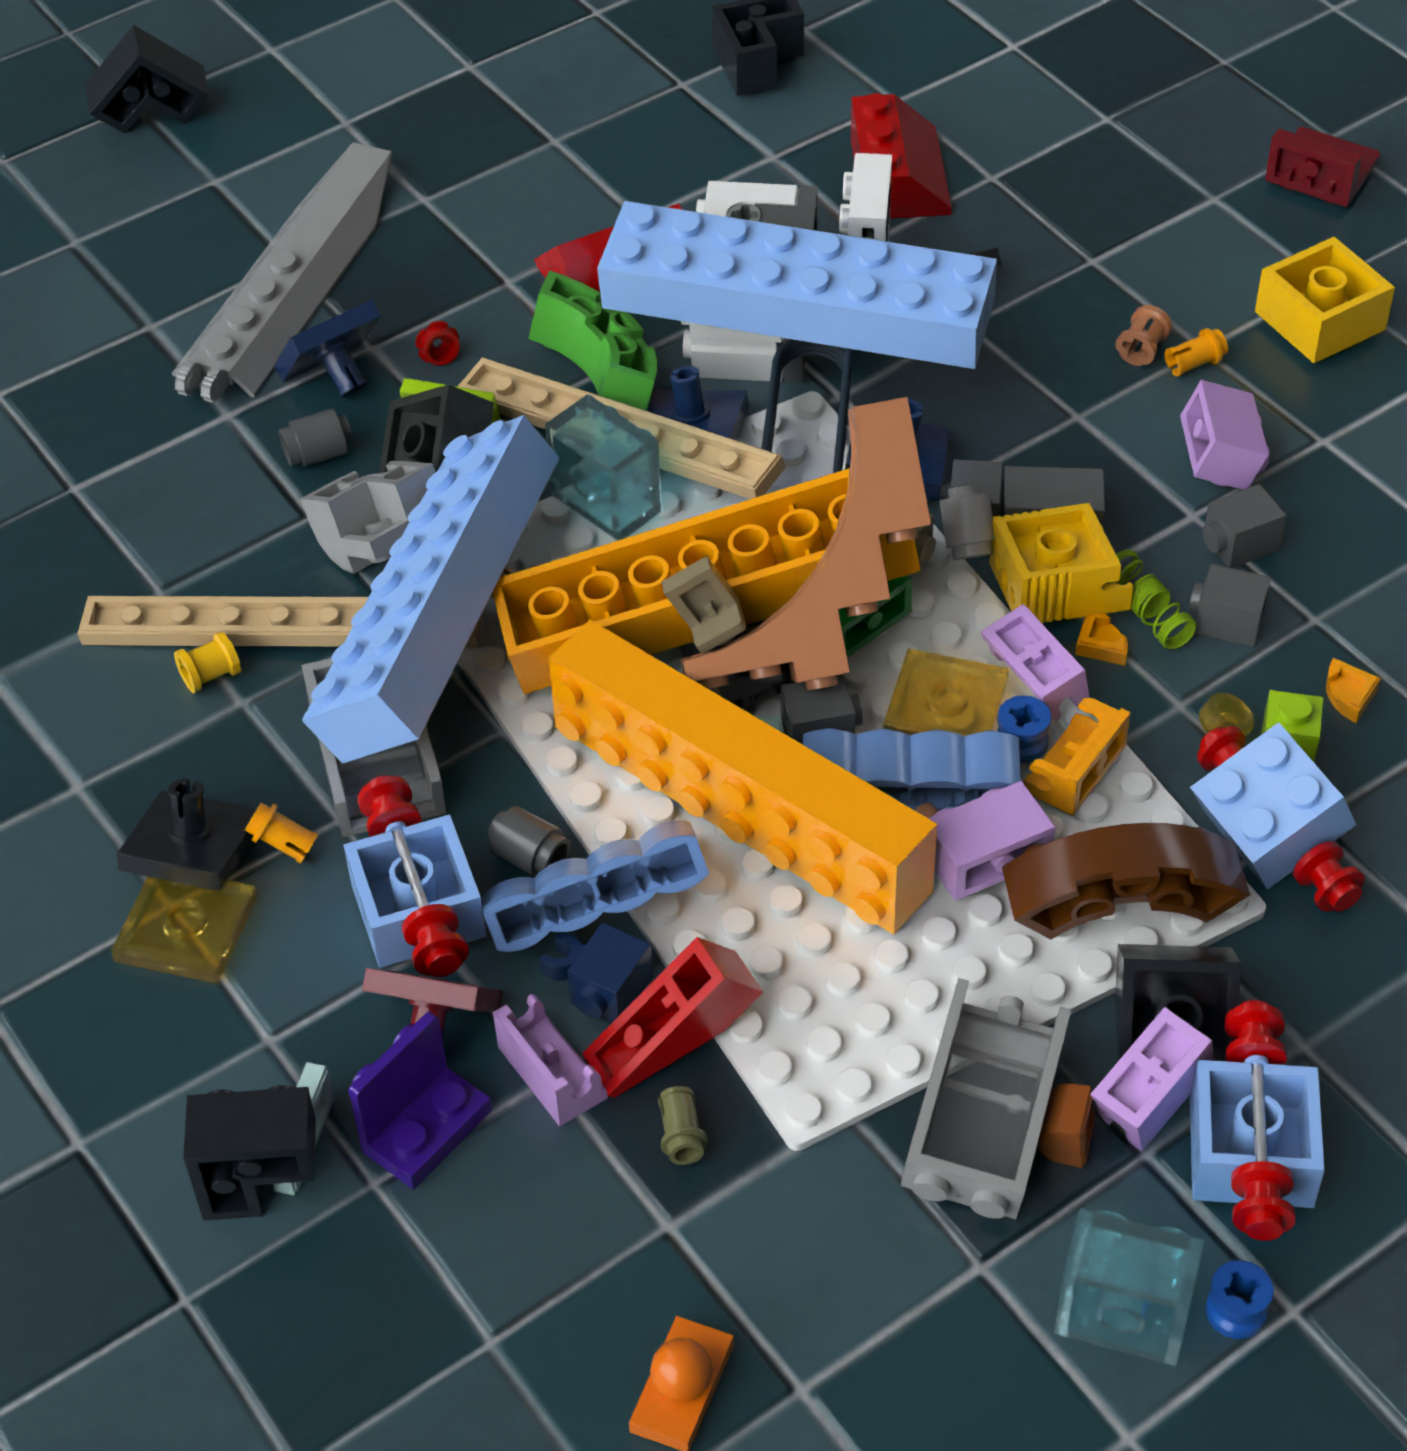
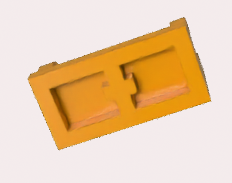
(1079, 756)

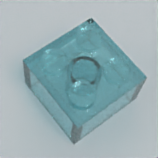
(605, 467)
(1128, 1285)

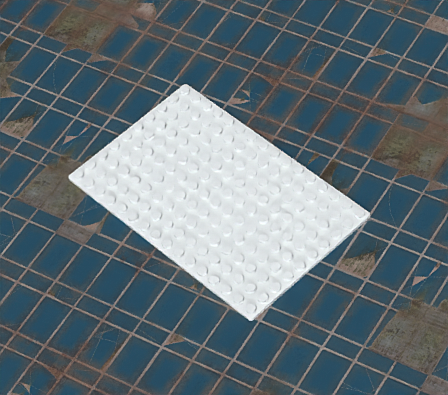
(844, 1004)

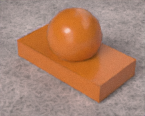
(681, 1384)

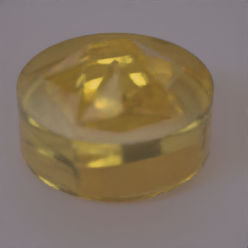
(1226, 711)

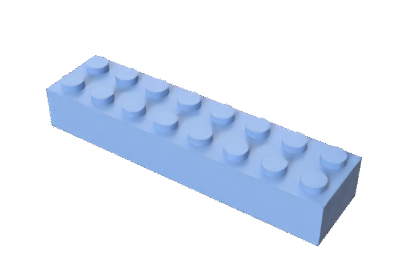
(798, 284)
(431, 591)

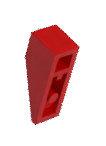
(673, 1015)

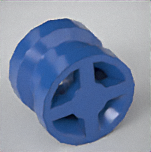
(1036, 722)
(1232, 1314)

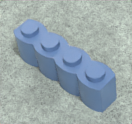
(923, 766)
(580, 890)

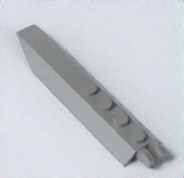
(289, 278)

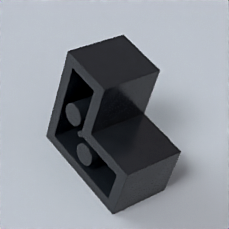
(754, 37)
(143, 74)
(244, 1142)

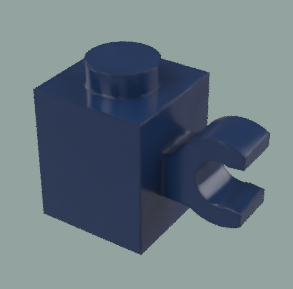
(603, 973)

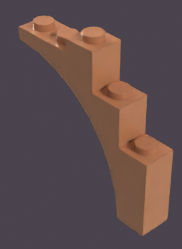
(881, 498)

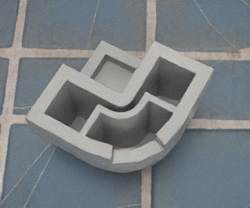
(364, 516)

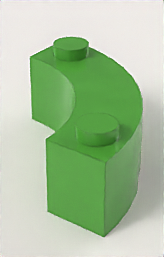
(597, 339)

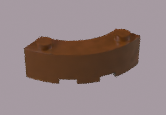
(1095, 869)

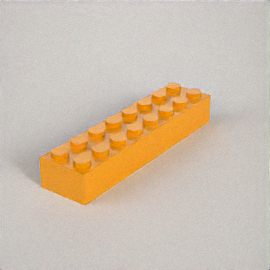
(757, 545)
(744, 776)

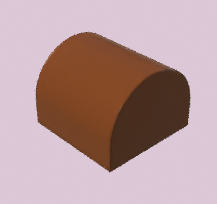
(1068, 1125)

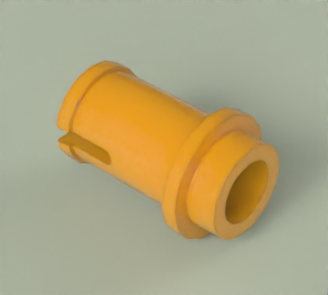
(1205, 348)
(280, 832)

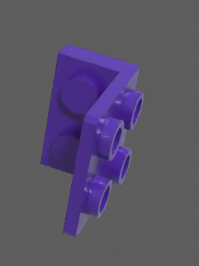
(413, 1106)

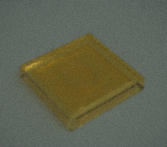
(945, 695)
(184, 928)

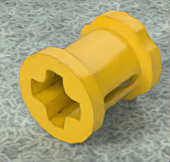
(207, 662)

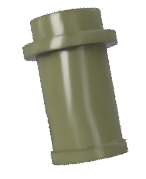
(683, 1138)

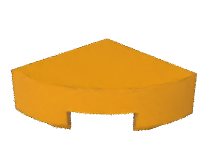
(1102, 640)
(1350, 689)

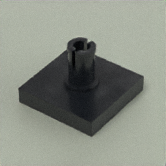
(187, 838)

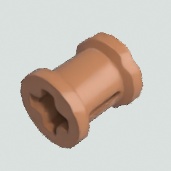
(1150, 338)

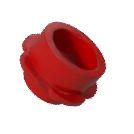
(445, 351)

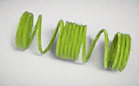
(1155, 604)

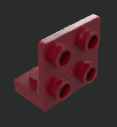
(1319, 164)

